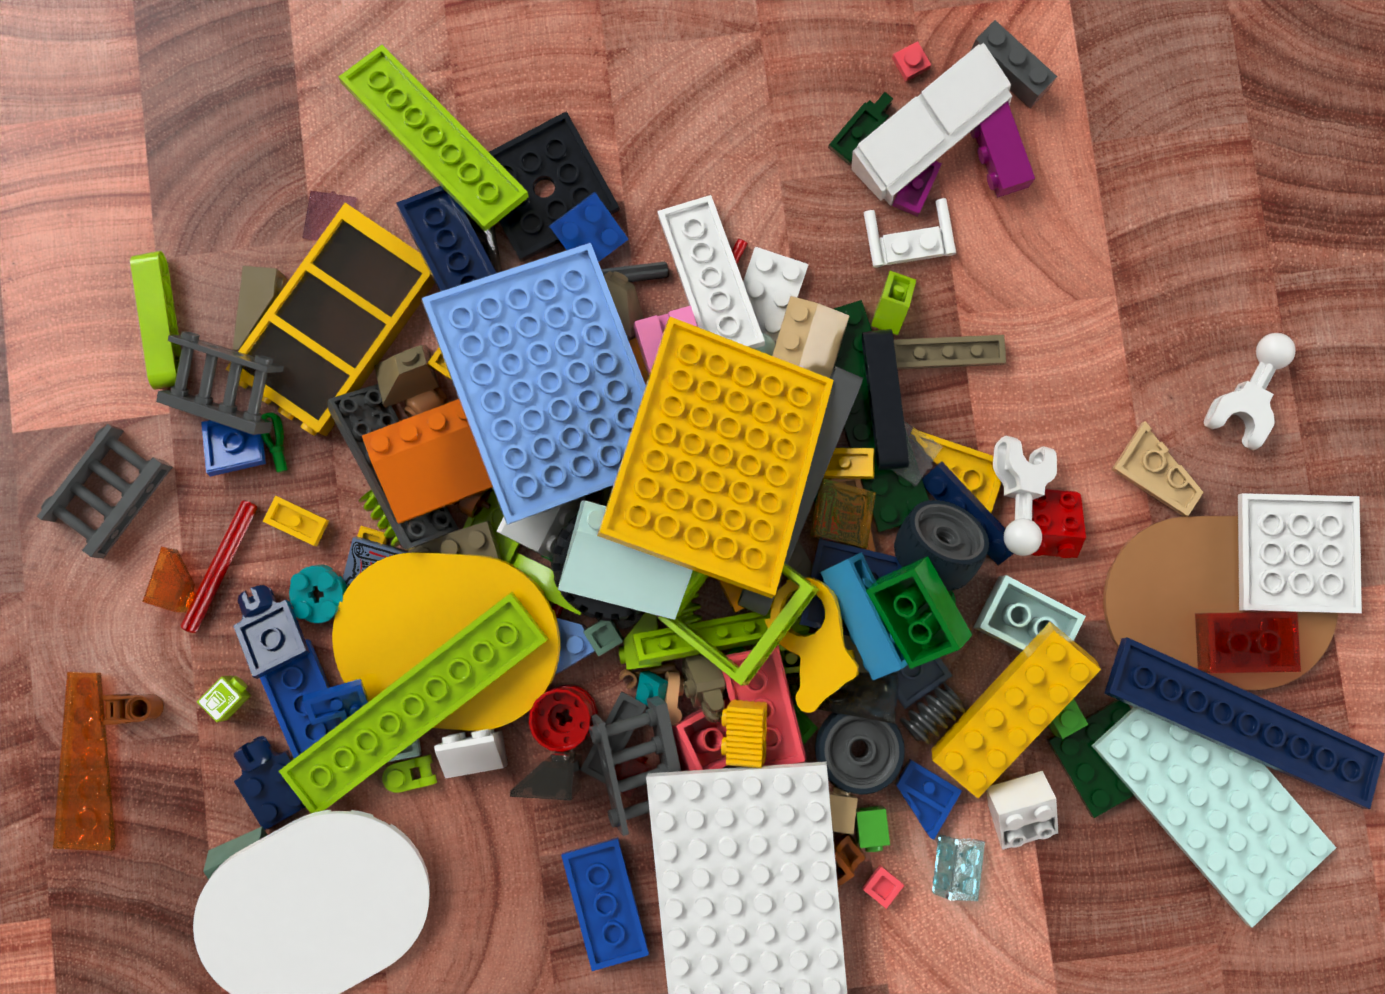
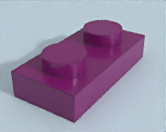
(913, 195)

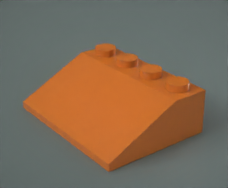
(427, 461)

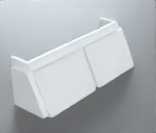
(931, 123)

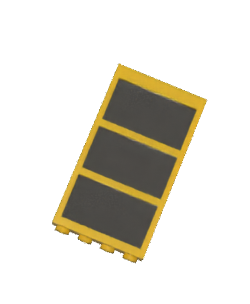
(336, 317)

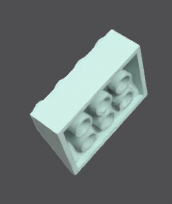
(619, 573)

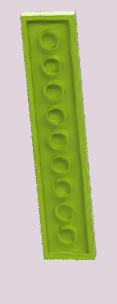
(413, 704)

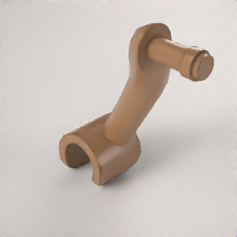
(658, 670)

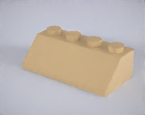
(811, 336)

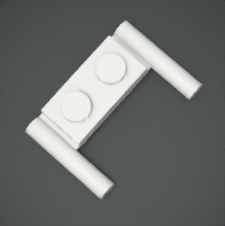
(912, 244)

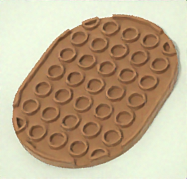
(1186, 570)

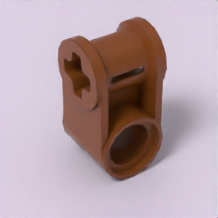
(128, 708)

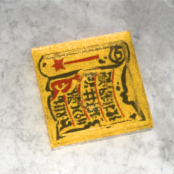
(843, 514)

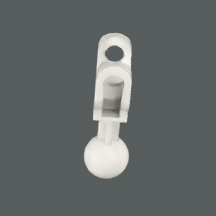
(1251, 398)
(1024, 483)

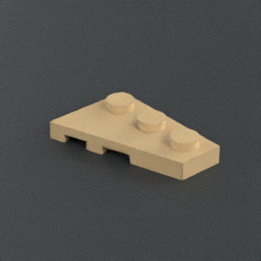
(1154, 470)

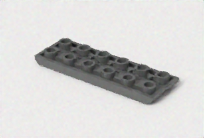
(363, 413)

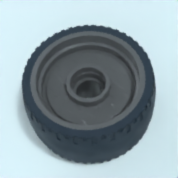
(947, 536)
(873, 768)

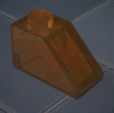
(170, 582)

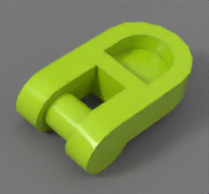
(400, 776)

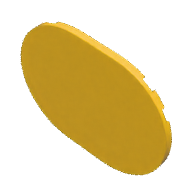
(421, 600)

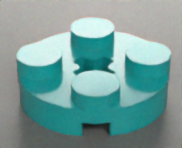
(302, 598)

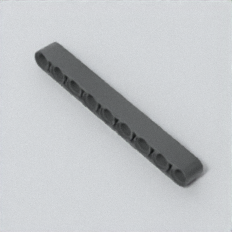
(839, 405)

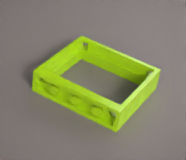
(766, 644)

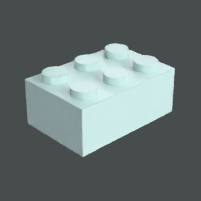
(1019, 613)

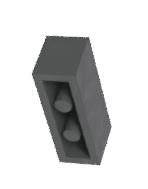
(1025, 72)

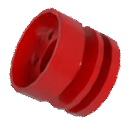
(550, 726)

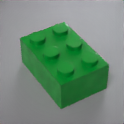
(919, 613)

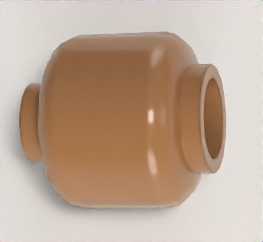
(424, 402)

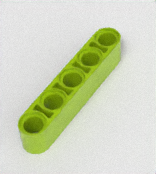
(156, 317)

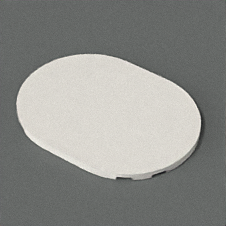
(312, 906)

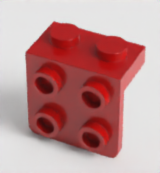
(1061, 523)

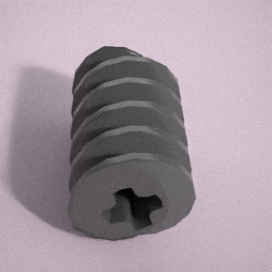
(933, 714)

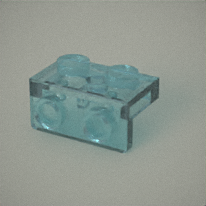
(958, 868)

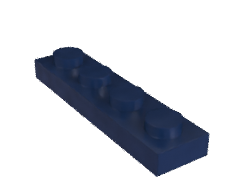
(947, 487)

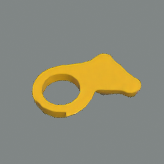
(823, 655)

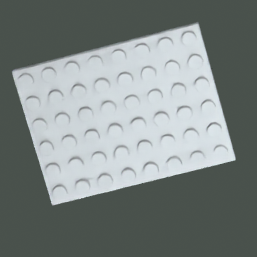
(747, 880)

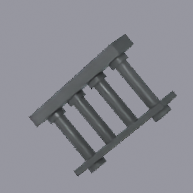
(202, 403)
(116, 517)
(662, 744)

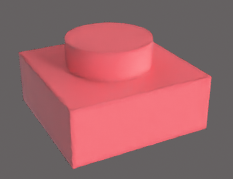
(911, 61)
(883, 886)

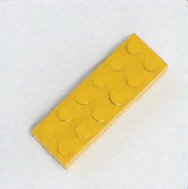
(1014, 709)

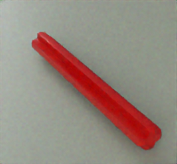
(218, 566)

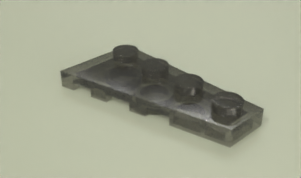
(859, 696)

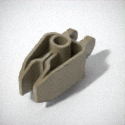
(704, 685)

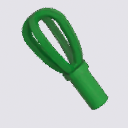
(276, 450)

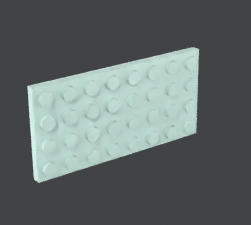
(1218, 811)

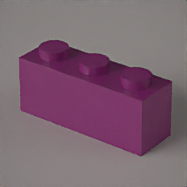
(1003, 153)

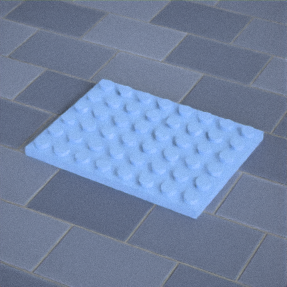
(541, 378)

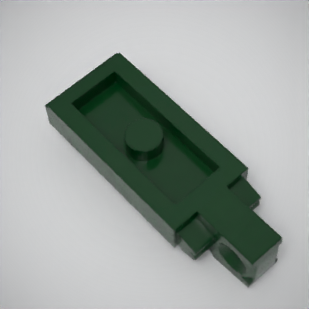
(861, 125)

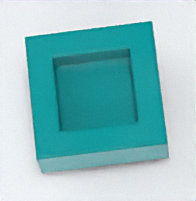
(650, 686)

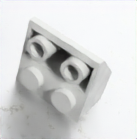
(472, 754)
(1023, 810)

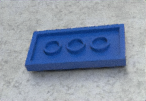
(286, 691)
(605, 904)

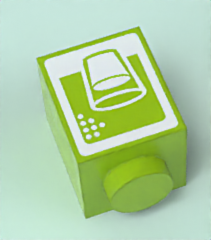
(224, 697)

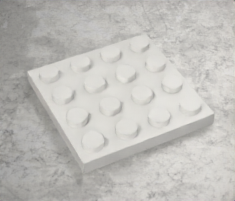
(1299, 553)

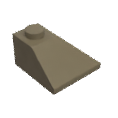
(625, 301)
(405, 375)

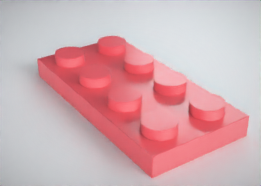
(770, 685)

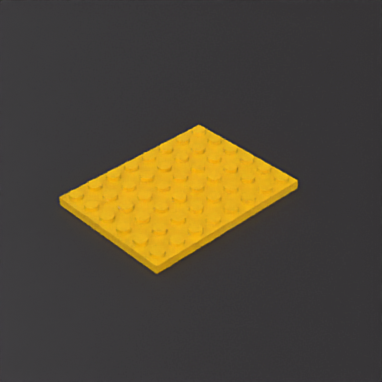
(717, 458)

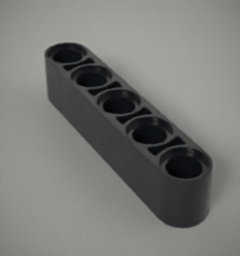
(885, 400)

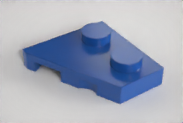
(927, 796)

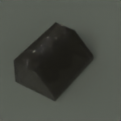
(554, 778)

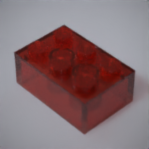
(1248, 642)

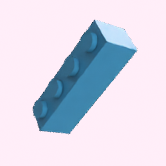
(865, 626)

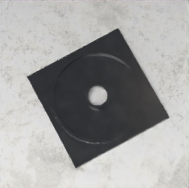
(552, 154)

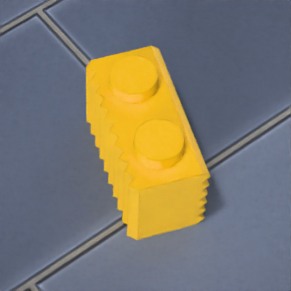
(745, 733)

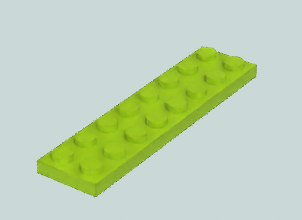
(434, 137)

